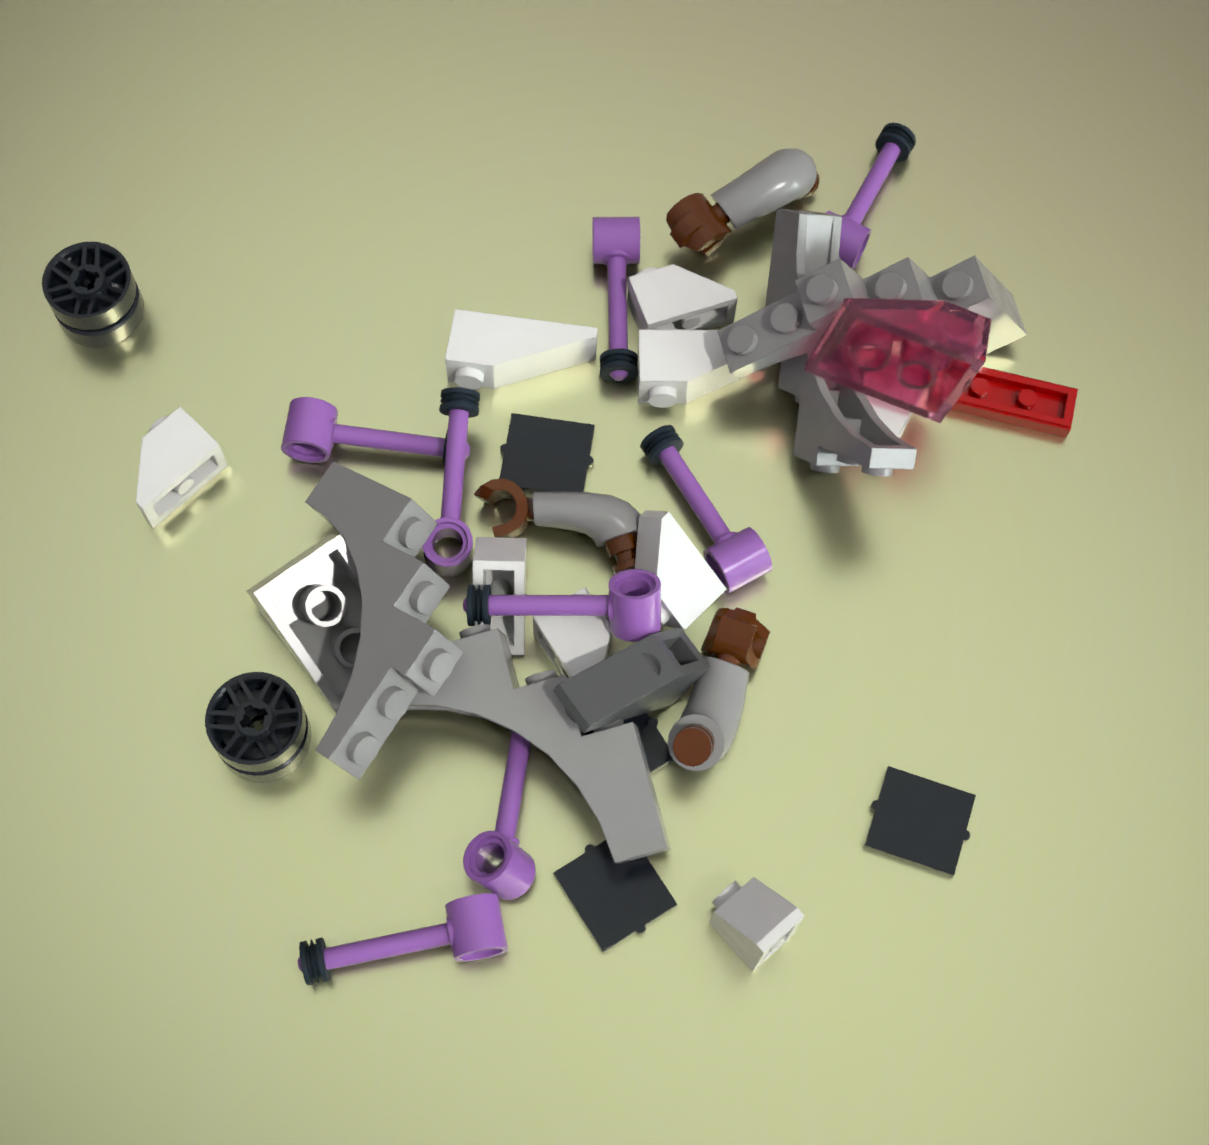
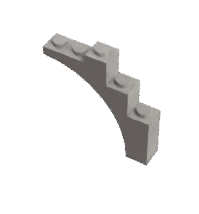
(799, 320)
(833, 421)
(398, 596)
(604, 764)

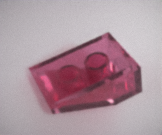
(903, 352)

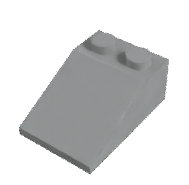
(316, 613)

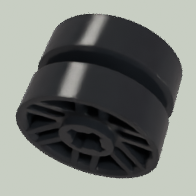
(93, 294)
(254, 701)

